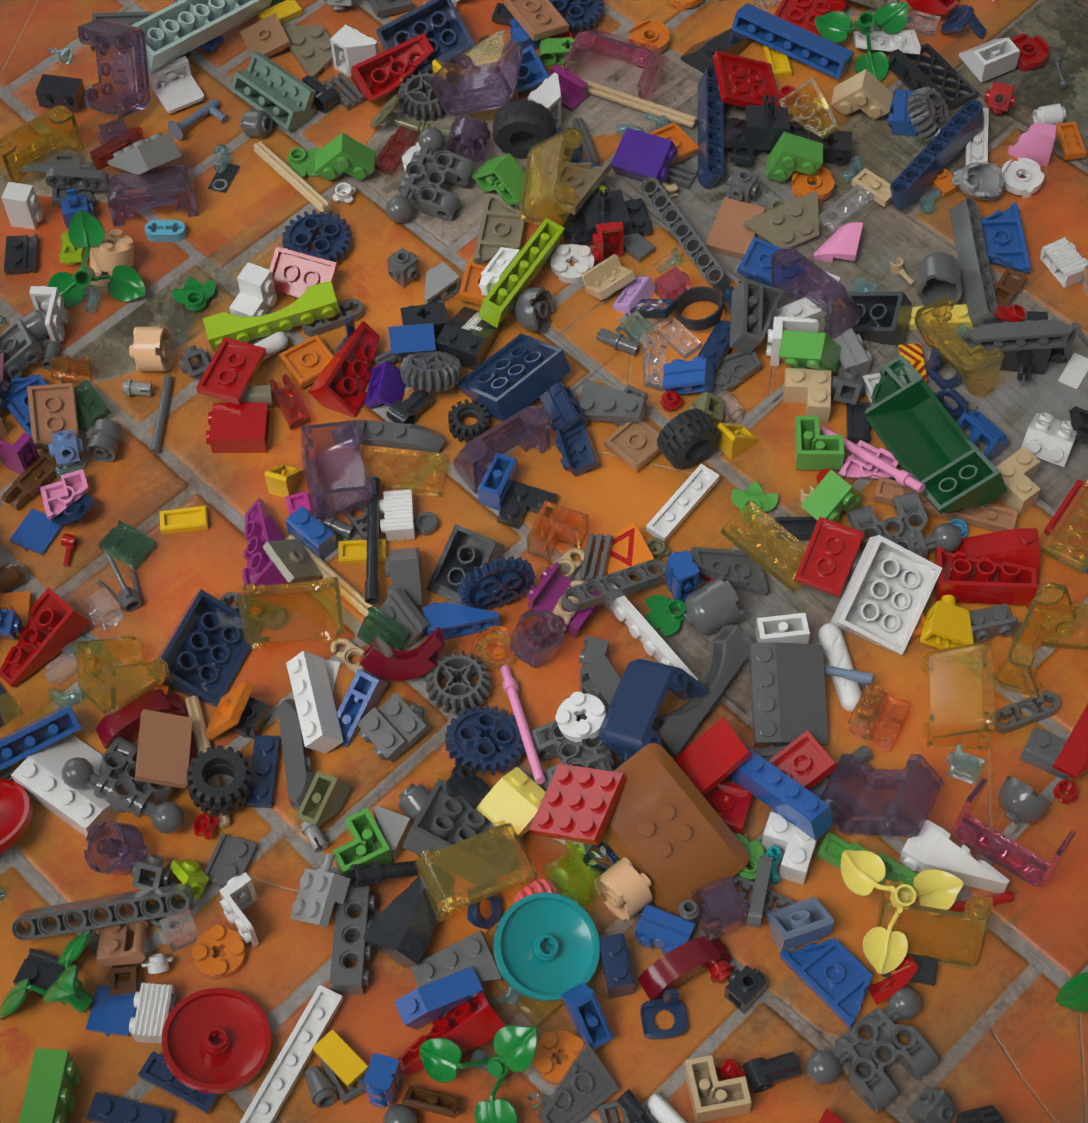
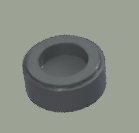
(426, 523)

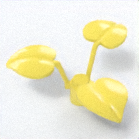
(934, 887)

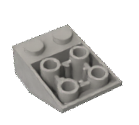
(146, 154)

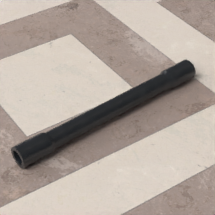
(372, 582)

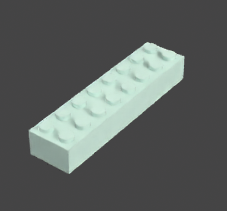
(191, 24)

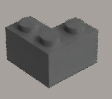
(405, 572)

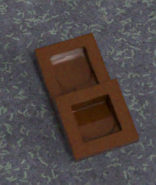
(1009, 286)
(124, 978)

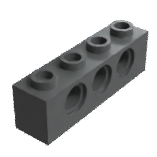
(343, 979)

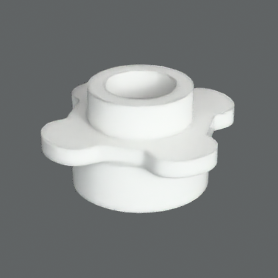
(344, 193)
(157, 963)

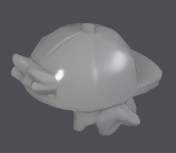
(980, 181)

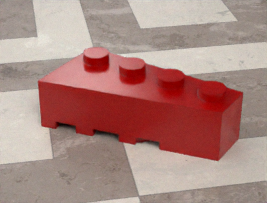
(983, 580)

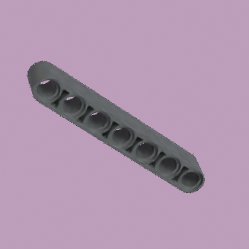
(690, 240)
(973, 261)
(93, 919)

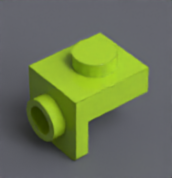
(69, 253)
(191, 874)

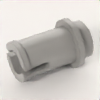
(137, 388)
(314, 836)

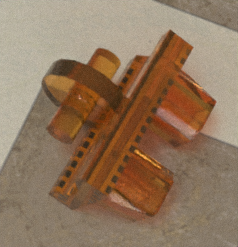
(69, 369)

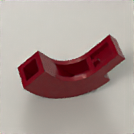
(403, 664)
(127, 720)
(681, 965)

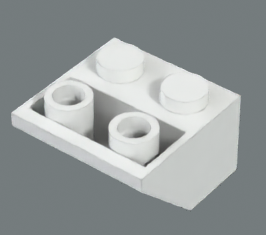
(351, 48)
(991, 58)
(549, 95)

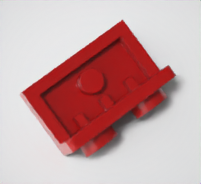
(608, 240)

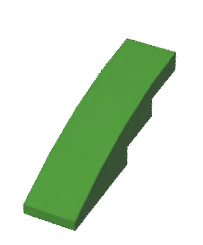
(831, 850)

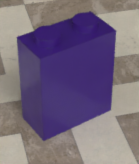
(644, 156)

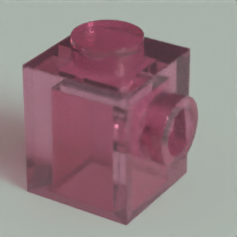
(671, 284)

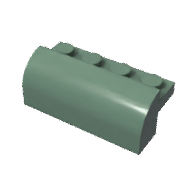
(275, 91)

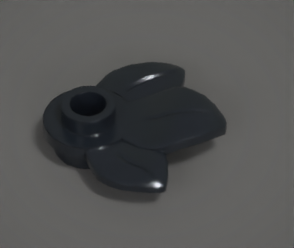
(466, 784)

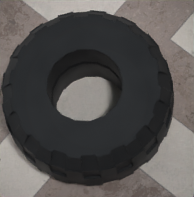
(521, 126)

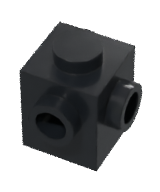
(253, 718)
(745, 988)

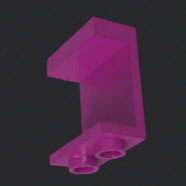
(548, 594)

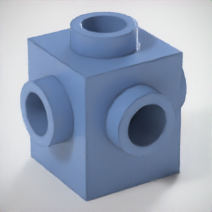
(65, 447)

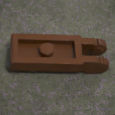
(30, 481)

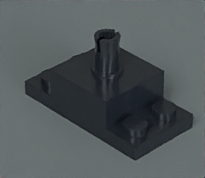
(760, 127)
(602, 209)
(1032, 361)

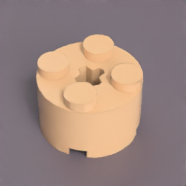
(113, 251)
(152, 348)
(624, 889)

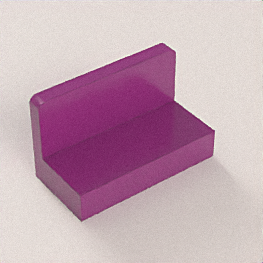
(572, 88)
(20, 455)

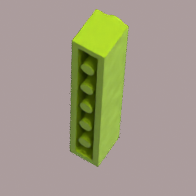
(521, 272)

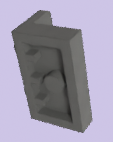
(992, 622)

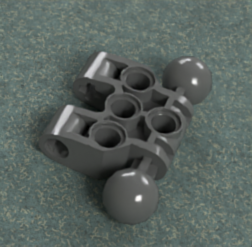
(442, 203)
(908, 511)
(551, 744)
(121, 789)
(877, 1089)

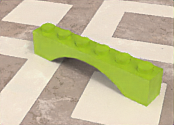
(315, 304)

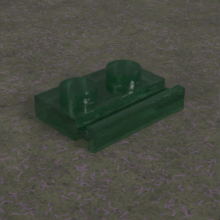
(89, 405)
(127, 545)
(384, 627)

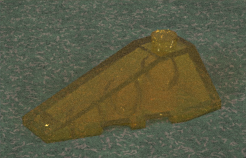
(811, 109)

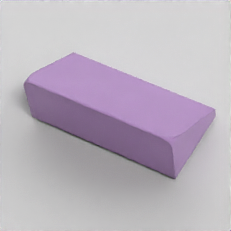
(635, 291)

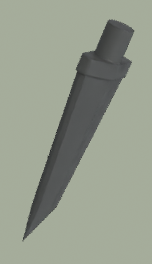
(42, 167)

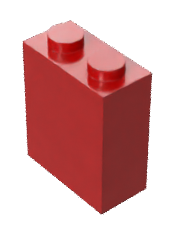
(239, 427)

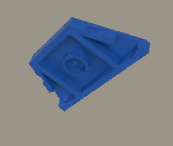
(1006, 239)
(18, 399)
(832, 976)

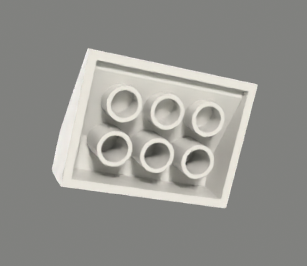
(886, 594)
(43, 782)

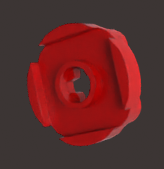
(1038, 48)

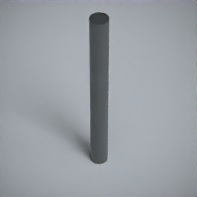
(161, 415)

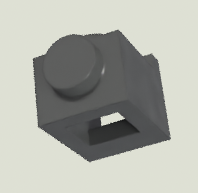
(592, 649)

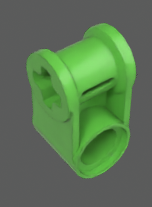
(554, 50)

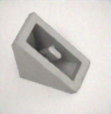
(393, 828)

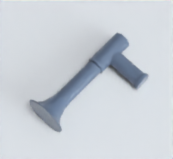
(211, 107)
(862, 677)

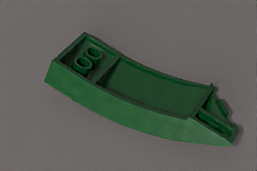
(930, 441)

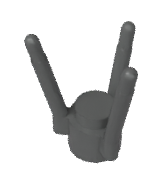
(129, 598)

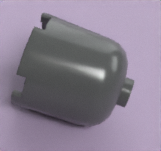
(938, 277)
(712, 607)

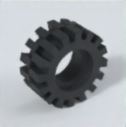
(468, 410)

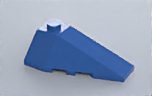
(531, 71)

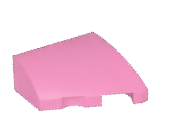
(1035, 143)
(841, 244)
(859, 468)
(63, 493)

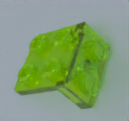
(572, 876)

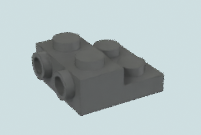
(18, 348)
(392, 728)

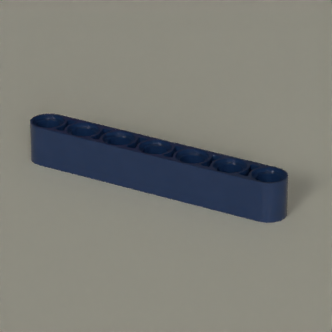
(710, 130)
(937, 154)

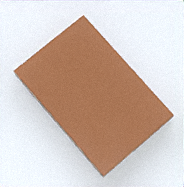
(537, 17)
(728, 232)
(51, 411)
(163, 749)

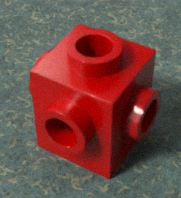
(1000, 89)

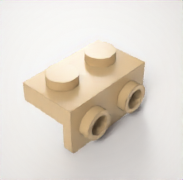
(607, 278)

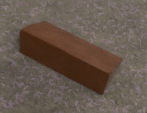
(432, 1101)

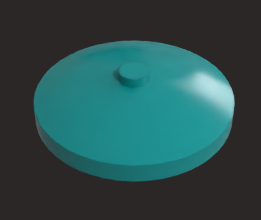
(546, 946)

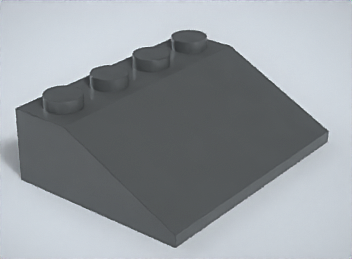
(787, 692)
(444, 822)

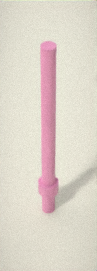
(901, 476)
(511, 689)

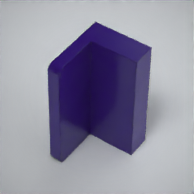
(384, 385)

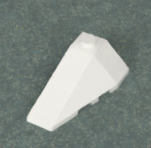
(936, 851)

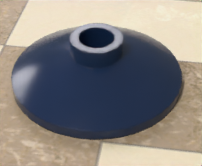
(75, 512)

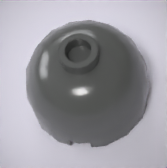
(534, 309)
(1022, 802)

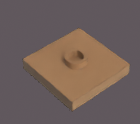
(266, 36)
(634, 444)

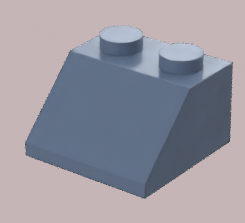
(799, 924)

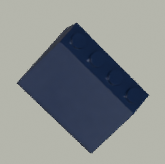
(438, 22)
(515, 376)
(205, 649)

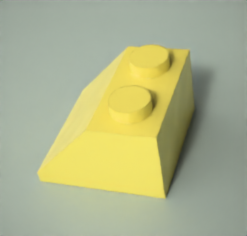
(513, 800)

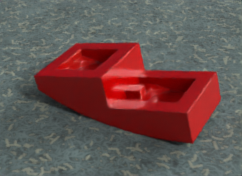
(899, 978)

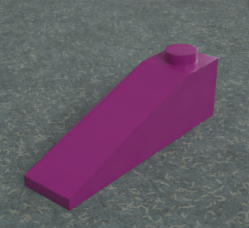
(258, 530)

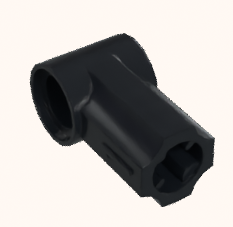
(325, 96)
(408, 410)
(764, 1073)

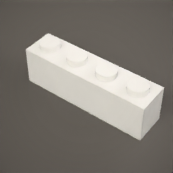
(314, 702)

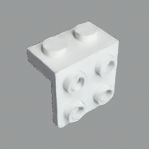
(175, 85)
(52, 303)
(790, 324)
(1049, 438)
(237, 896)

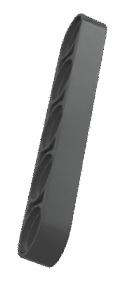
(608, 593)

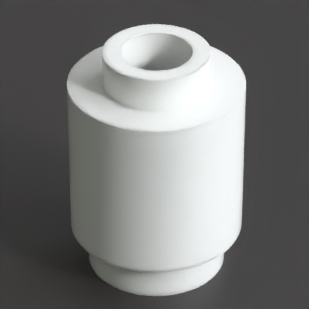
(1049, 114)

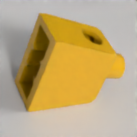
(947, 625)

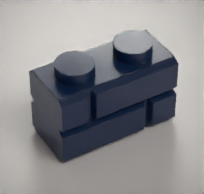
(563, 408)
(616, 966)

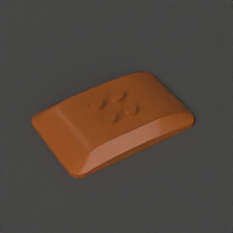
(670, 830)

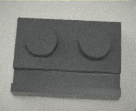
(403, 611)
(1043, 751)
(229, 859)

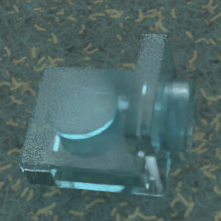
(634, 326)
(964, 766)

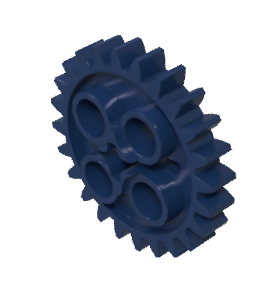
(580, 13)
(318, 236)
(496, 583)
(484, 740)

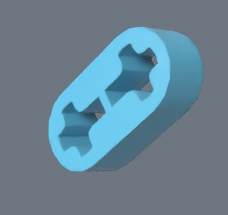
(165, 230)

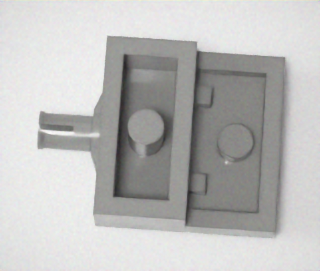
(318, 893)

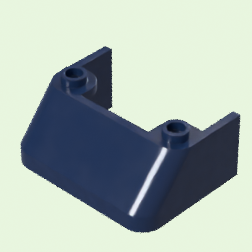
(637, 702)

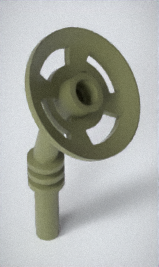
(387, 114)

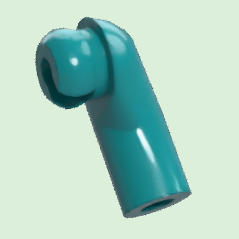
(775, 852)

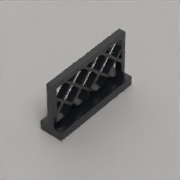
(914, 78)

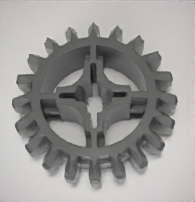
(418, 97)
(927, 112)
(430, 371)
(456, 694)

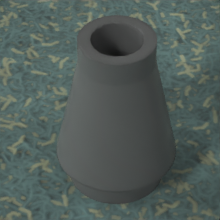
(320, 1088)

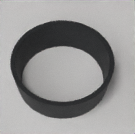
(699, 294)

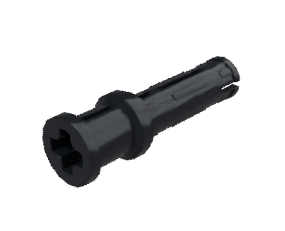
(377, 873)

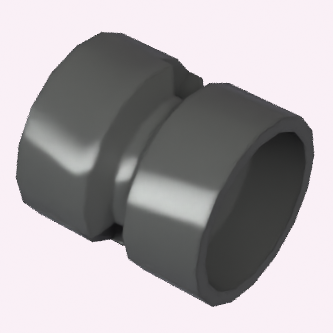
(104, 440)

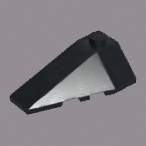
(701, 54)
(404, 926)

